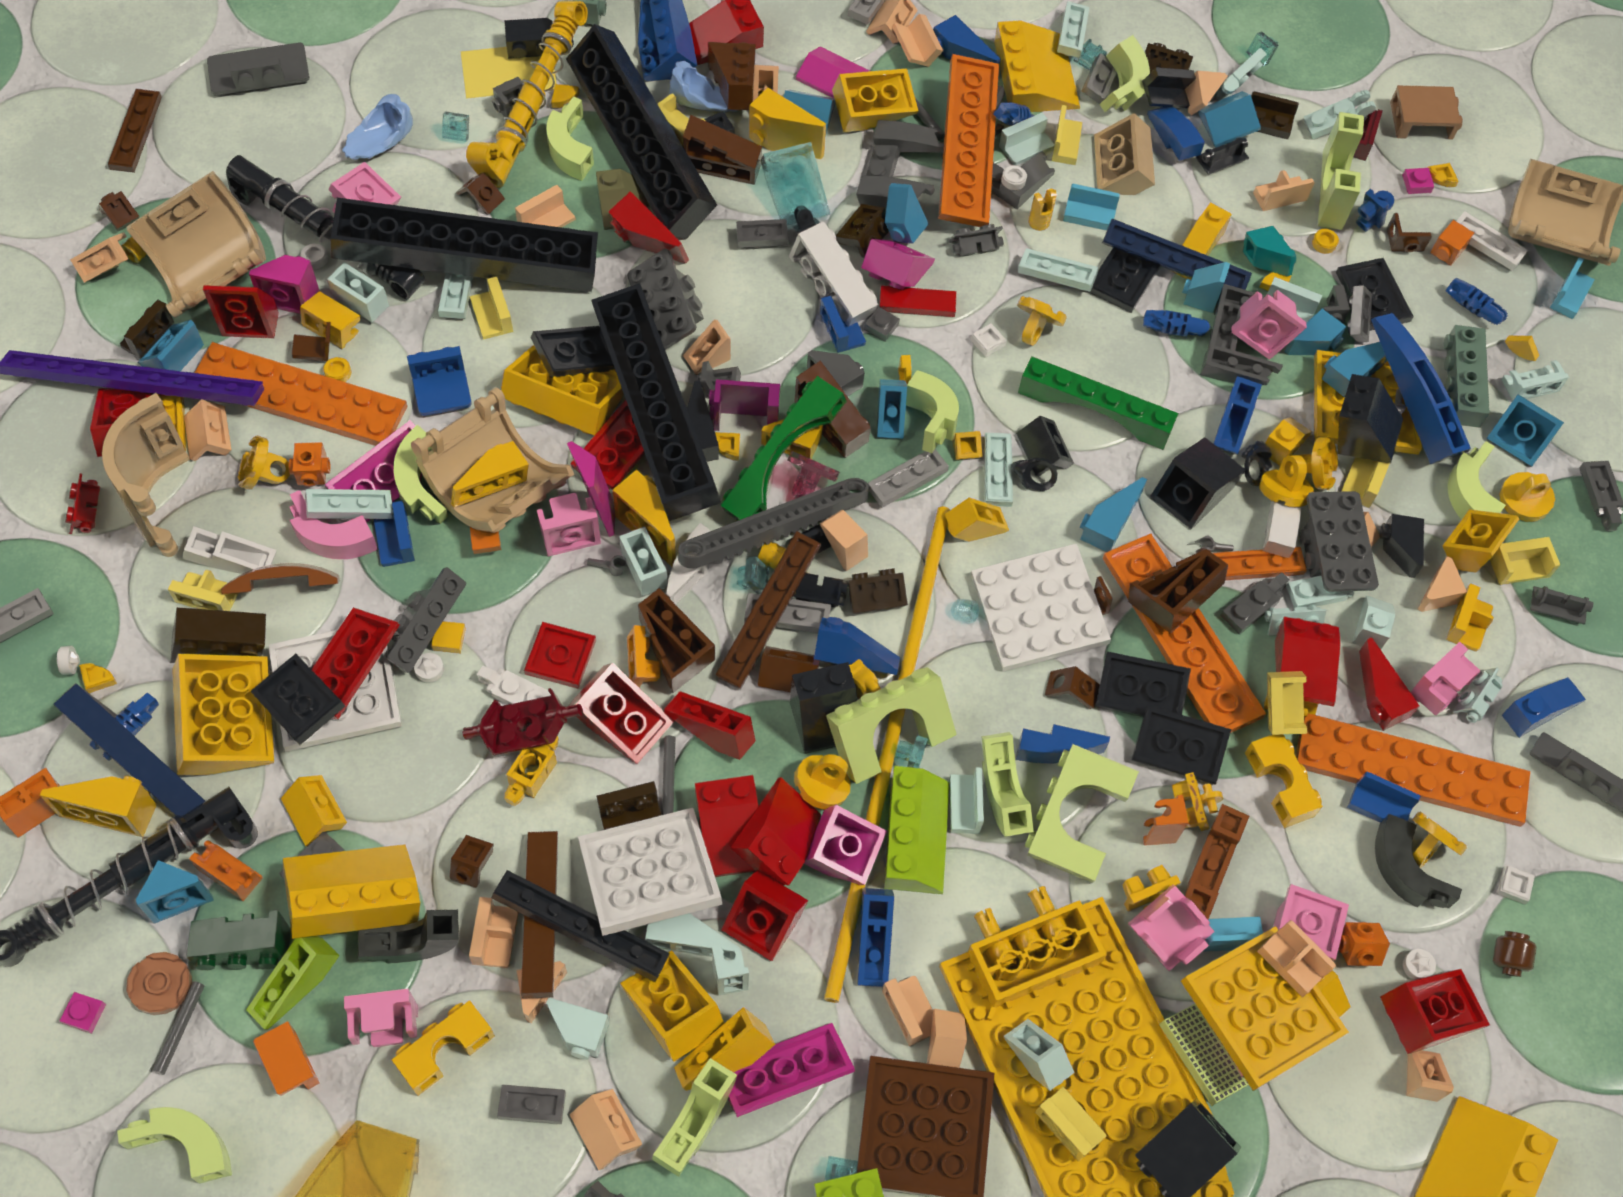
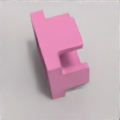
(364, 185)
(1268, 323)
(570, 526)
(1445, 679)
(1316, 916)
(1172, 928)
(381, 1016)

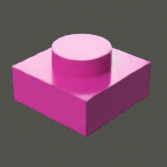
(1418, 180)
(82, 1012)

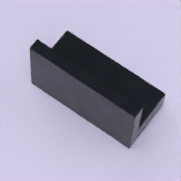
(1167, 87)
(1044, 441)

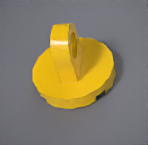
(1040, 315)
(1322, 463)
(256, 465)
(1286, 484)
(1527, 496)
(823, 780)
(1436, 836)

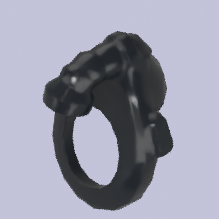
(1261, 453)
(1023, 470)

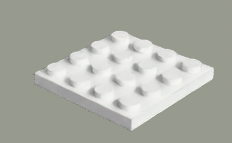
(1040, 607)
(370, 709)
(649, 871)

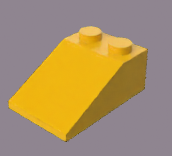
(873, 96)
(782, 124)
(640, 505)
(105, 803)
(674, 1007)

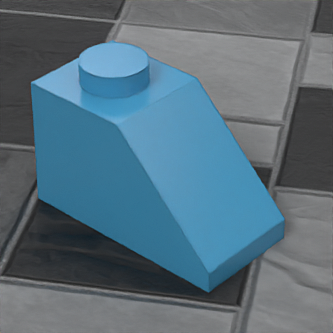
(904, 214)
(1321, 333)
(891, 408)

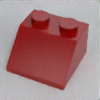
(764, 914)

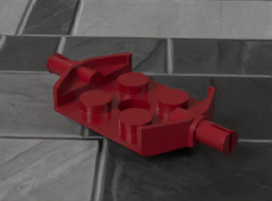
(503, 725)

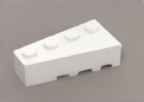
(833, 273)

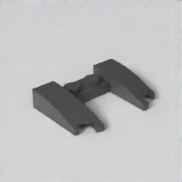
(890, 140)
(1037, 174)
(1221, 359)

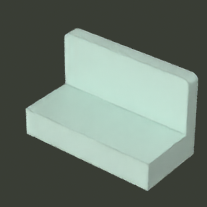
(1026, 139)
(1305, 300)
(966, 803)

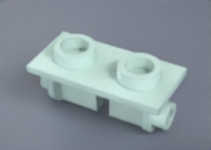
(1308, 613)
(1471, 701)

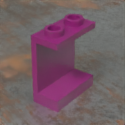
(744, 399)

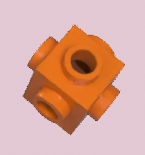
(309, 464)
(1363, 944)

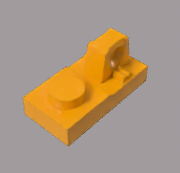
(639, 668)

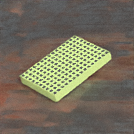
(1203, 1054)

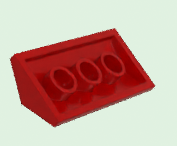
(616, 446)
(353, 653)

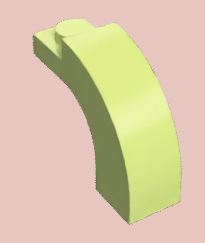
(1132, 68)
(568, 154)
(939, 402)
(408, 480)
(1465, 487)
(1004, 792)
(697, 1117)
(204, 1146)

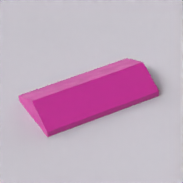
(823, 68)
(374, 468)
(595, 485)
(790, 1069)

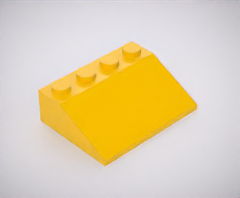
(1033, 68)
(573, 400)
(207, 729)
(350, 891)
(1486, 1155)

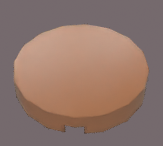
(159, 983)

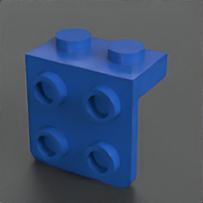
(439, 381)

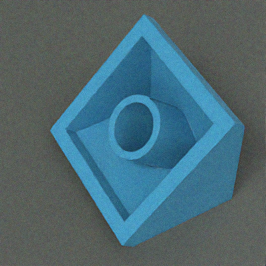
(817, 105)
(1230, 118)
(174, 347)
(1525, 430)
(171, 892)

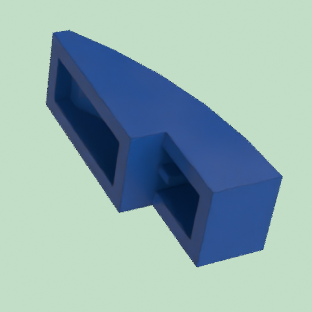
(1176, 132)
(1237, 415)
(1048, 748)

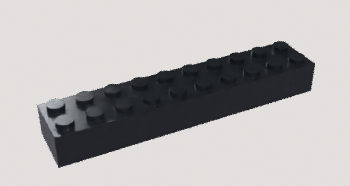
(641, 132)
(463, 244)
(655, 403)

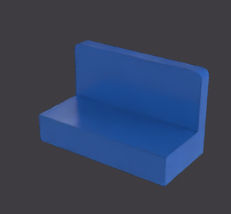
(842, 336)
(394, 537)
(1379, 797)

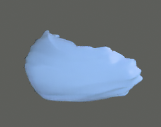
(695, 89)
(380, 129)

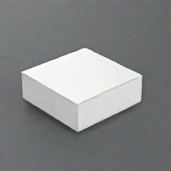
(988, 340)
(1515, 884)

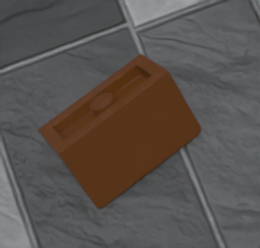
(780, 665)

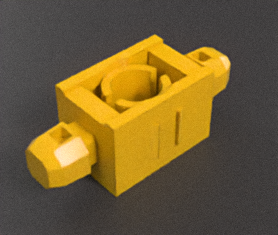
(531, 785)

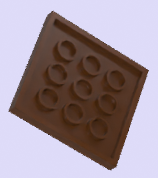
(926, 1127)

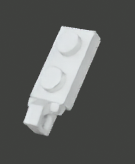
(509, 687)

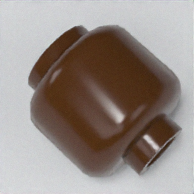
(1514, 953)

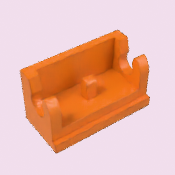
(24, 807)
(1170, 825)
(226, 870)

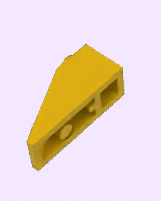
(1207, 231)
(493, 472)
(733, 1045)

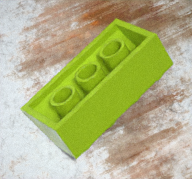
(916, 831)

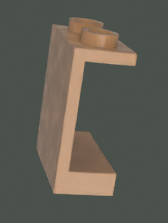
(1425, 107)

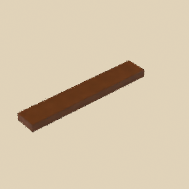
(768, 610)
(538, 939)

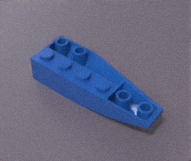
(664, 38)
(1422, 392)

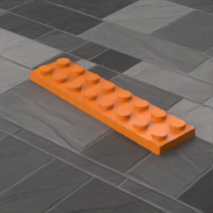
(969, 141)
(309, 396)
(1214, 679)
(1428, 770)

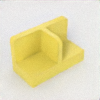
(202, 592)

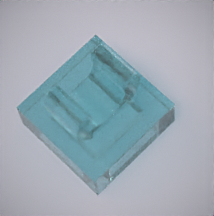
(1267, 43)
(1089, 54)
(455, 126)
(755, 575)
(911, 753)
(840, 1167)

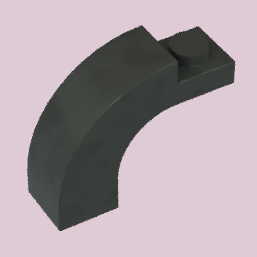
(1401, 871)
(411, 942)

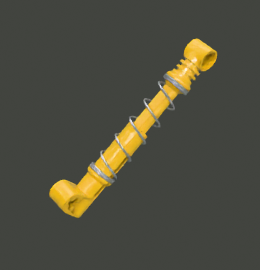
(499, 157)

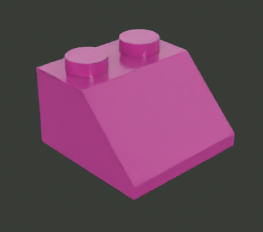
(896, 263)
(287, 280)
(844, 845)

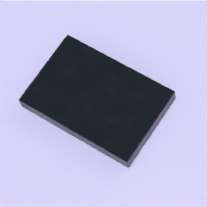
(1123, 279)
(1380, 282)
(573, 350)
(1135, 682)
(298, 699)
(1181, 744)

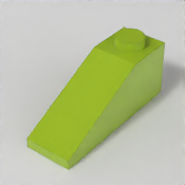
(292, 979)

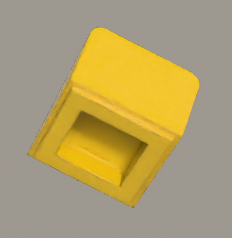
(967, 445)

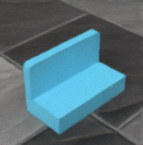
(1091, 206)
(1572, 291)
(1232, 932)

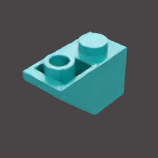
(1269, 251)

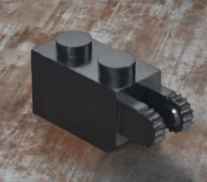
(525, 35)

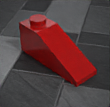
(1384, 690)
(713, 724)

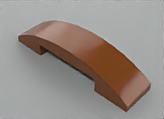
(316, 576)
(1215, 858)

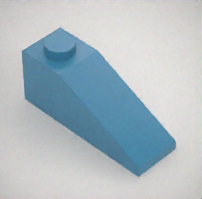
(1359, 361)
(1110, 517)

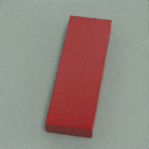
(918, 301)

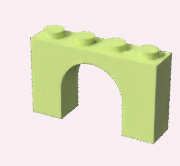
(1339, 184)
(855, 723)
(1080, 771)

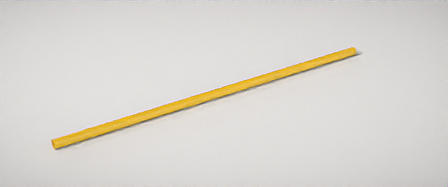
(888, 752)

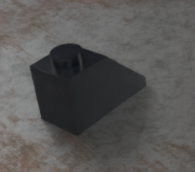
(1404, 542)

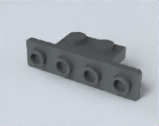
(422, 619)
(1579, 770)

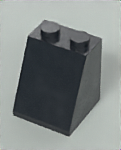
(1368, 421)
(1197, 482)
(814, 697)
(1187, 1152)

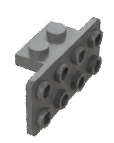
(258, 68)
(669, 297)
(1338, 542)

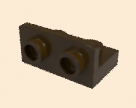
(1161, 57)
(1274, 114)
(862, 226)
(147, 329)
(877, 592)
(628, 805)

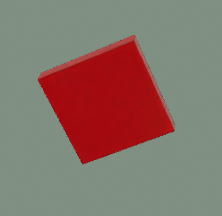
(560, 655)

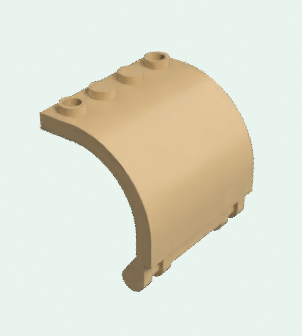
(1566, 212)
(198, 241)
(463, 444)
(136, 455)

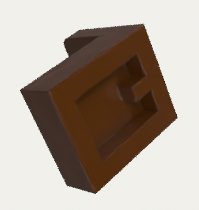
(118, 210)
(470, 860)

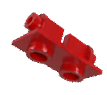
(83, 494)

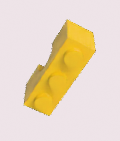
(1277, 757)
(418, 1060)

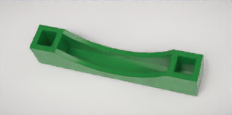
(1055, 384)
(815, 408)

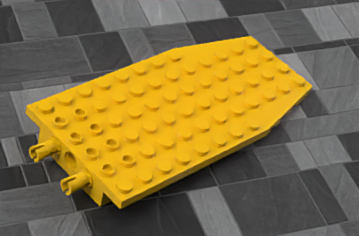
(1085, 991)

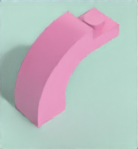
(331, 541)

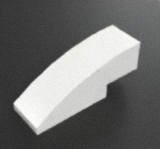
(1281, 529)
(226, 551)
(682, 578)

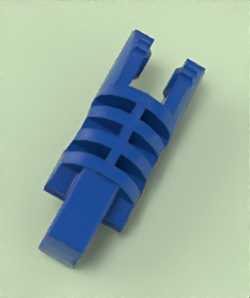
(1012, 113)
(1476, 301)
(1175, 323)
(134, 716)

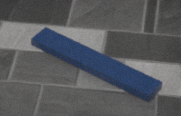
(1167, 253)
(128, 751)

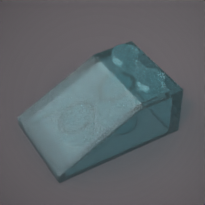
(794, 181)

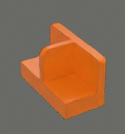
(285, 1059)

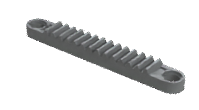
(772, 523)

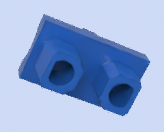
(1374, 209)

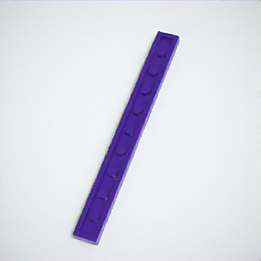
(131, 377)

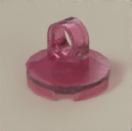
(809, 474)

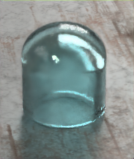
(965, 610)

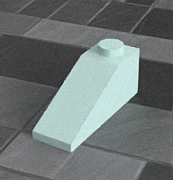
(687, 935)

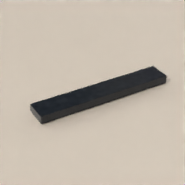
(579, 925)

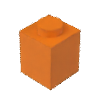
(1452, 242)

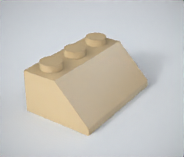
(1125, 157)

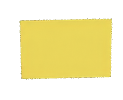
(491, 67)

